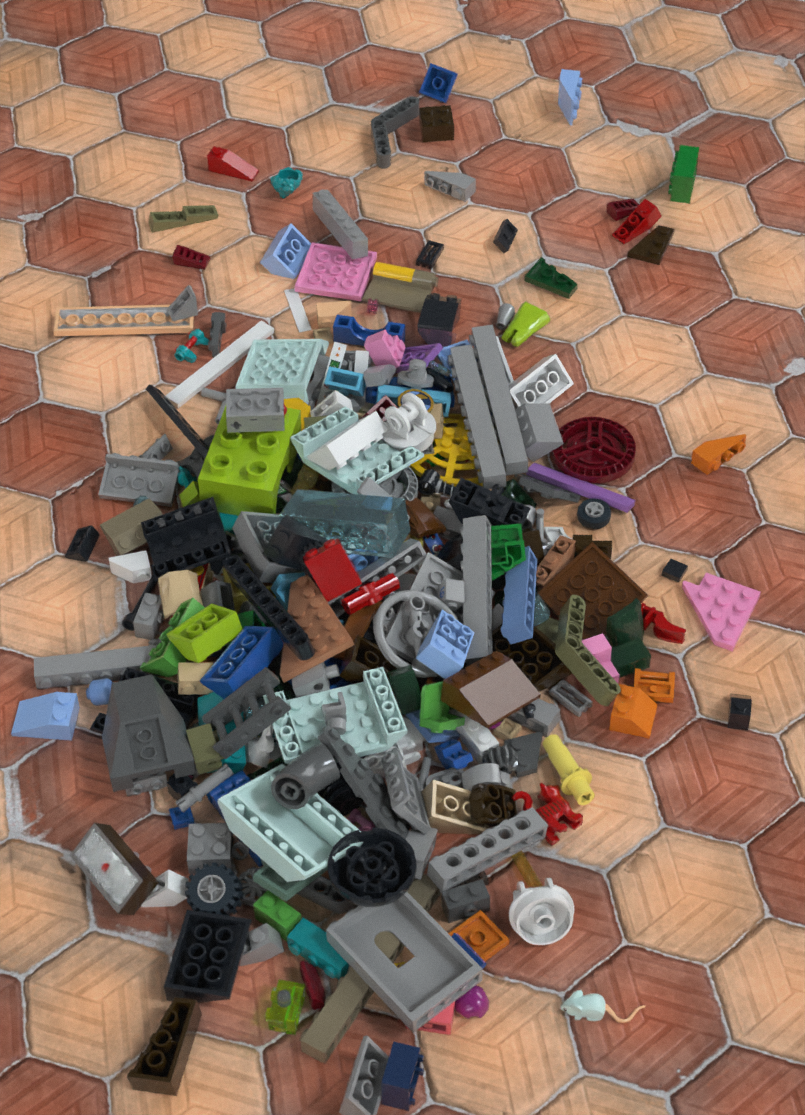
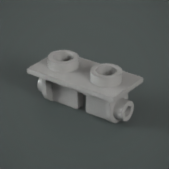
(158, 449)

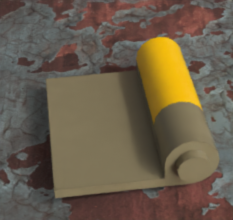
(400, 286)

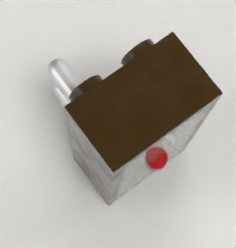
(114, 869)

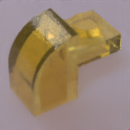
(306, 479)

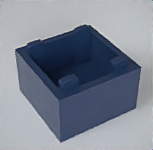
(401, 1076)

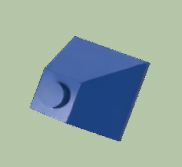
(438, 83)

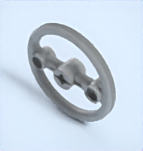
(416, 634)

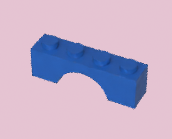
(350, 332)

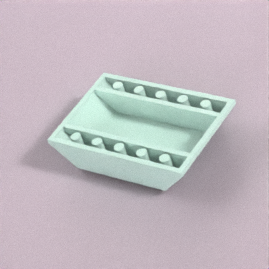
(288, 840)

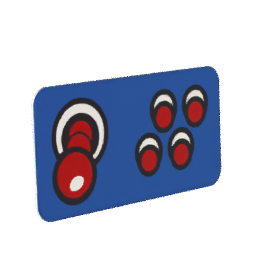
(434, 543)

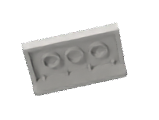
(132, 476)
(405, 792)

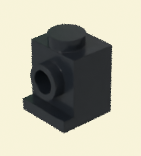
(179, 786)

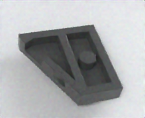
(528, 752)

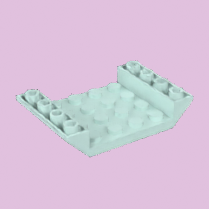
(281, 365)
(376, 462)
(371, 713)

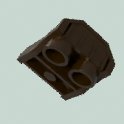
(491, 804)

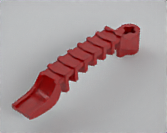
(663, 629)

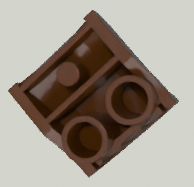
(422, 519)

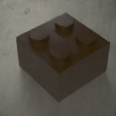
(436, 123)

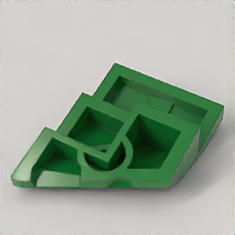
(506, 548)

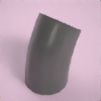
(305, 777)

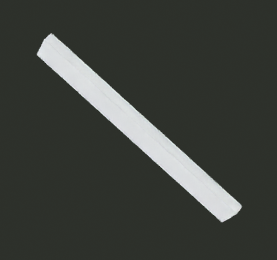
(218, 365)

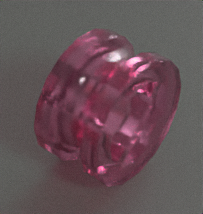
(372, 306)

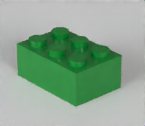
(683, 174)

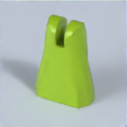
(525, 323)

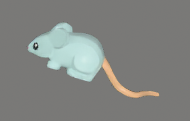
(592, 1007)

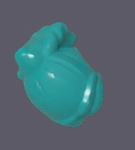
(286, 181)

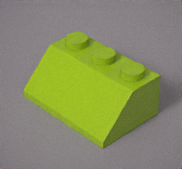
(205, 632)

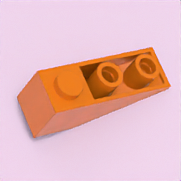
(714, 453)

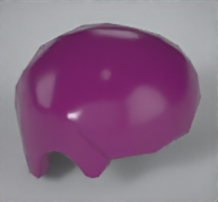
(473, 1003)

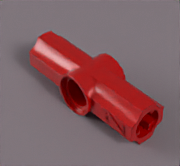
(370, 593)

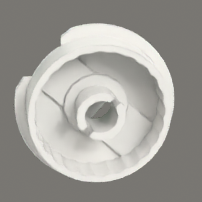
(409, 424)
(541, 913)

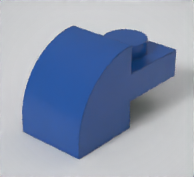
(452, 755)

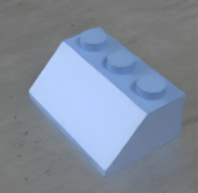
(286, 253)

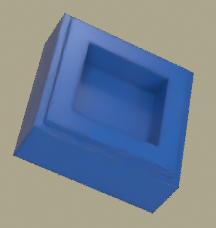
(181, 819)

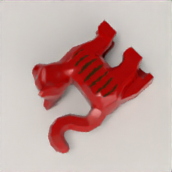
(555, 811)

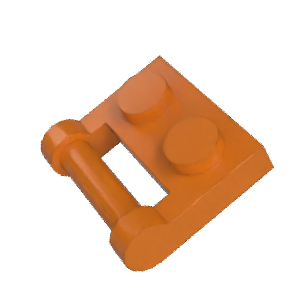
(657, 690)

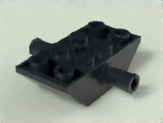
(473, 501)

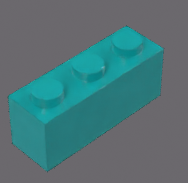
(312, 945)

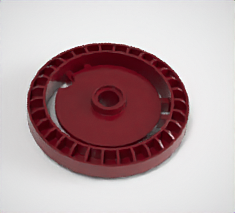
(594, 450)

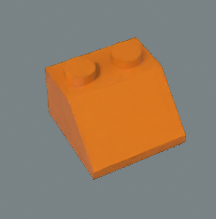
(633, 712)

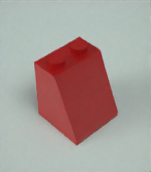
(332, 569)

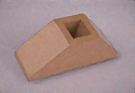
(555, 560)

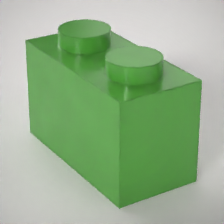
(276, 913)

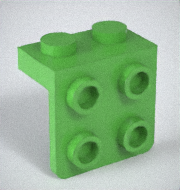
(434, 712)

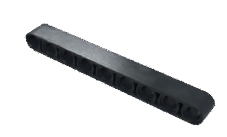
(269, 607)

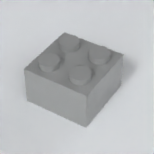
(209, 844)

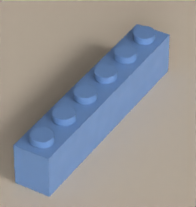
(520, 600)

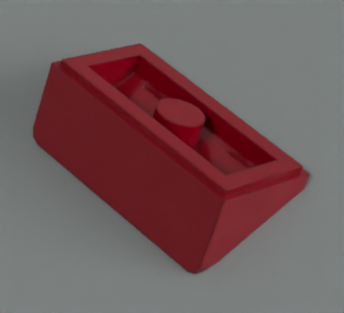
(312, 985)

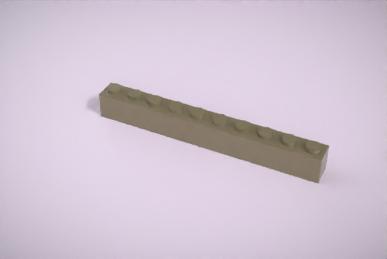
(352, 991)

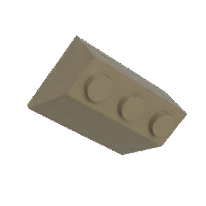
(125, 530)

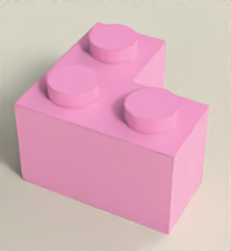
(385, 348)
(601, 651)

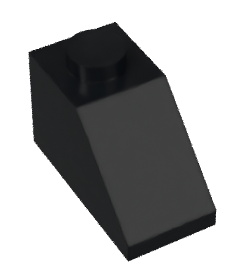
(739, 711)

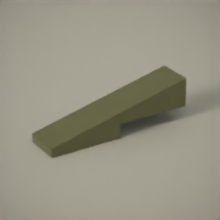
(189, 215)

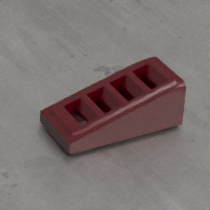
(620, 209)
(184, 257)

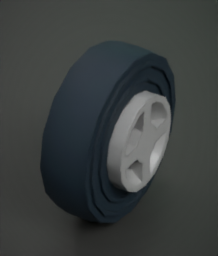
(594, 513)

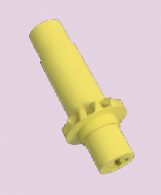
(574, 779)

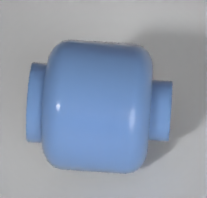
(99, 691)

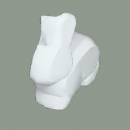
(259, 750)

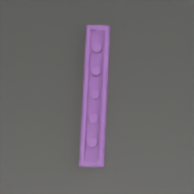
(580, 487)

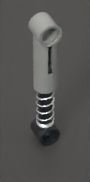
(431, 483)

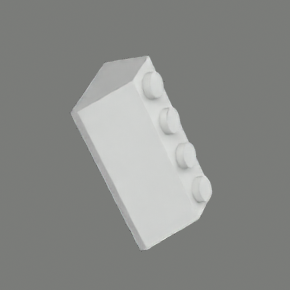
(541, 382)
(349, 442)

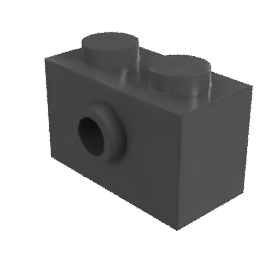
(219, 594)
(465, 901)

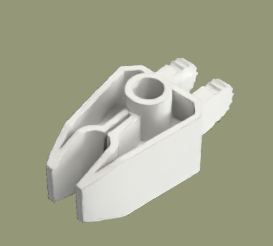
(375, 761)

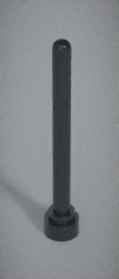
(129, 618)

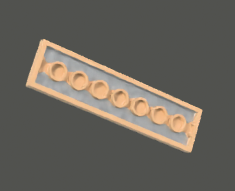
(118, 321)

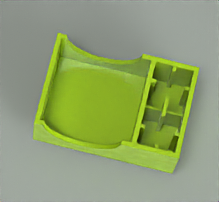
(247, 467)

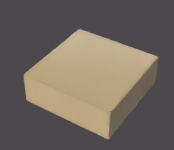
(323, 333)
(507, 729)

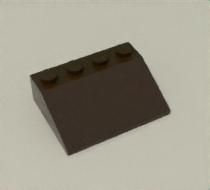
(534, 658)

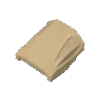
(177, 588)

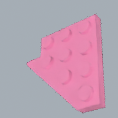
(722, 608)

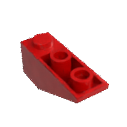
(638, 222)

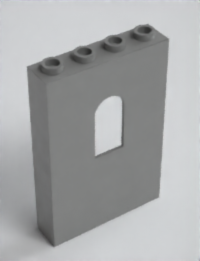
(426, 982)

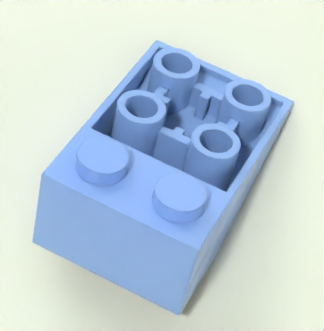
(569, 93)
(445, 645)

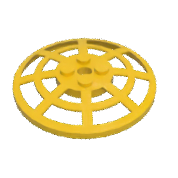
(445, 447)

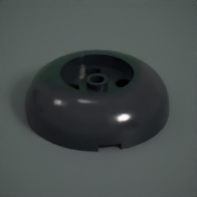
(379, 851)

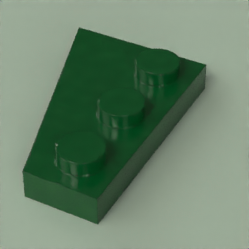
(548, 278)

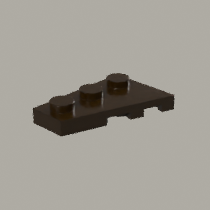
(653, 246)

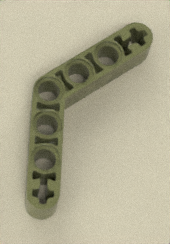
(578, 657)

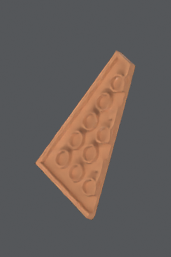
(319, 622)

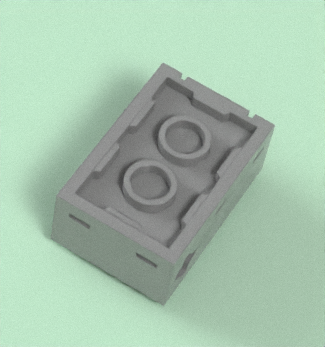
(255, 410)

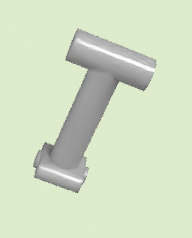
(540, 524)

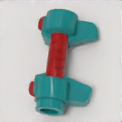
(183, 351)

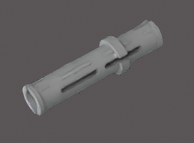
(197, 793)

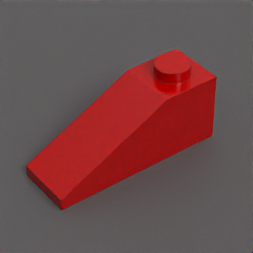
(229, 164)

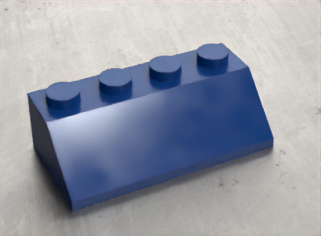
(243, 659)

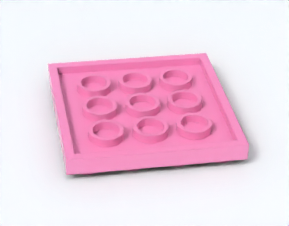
(333, 273)

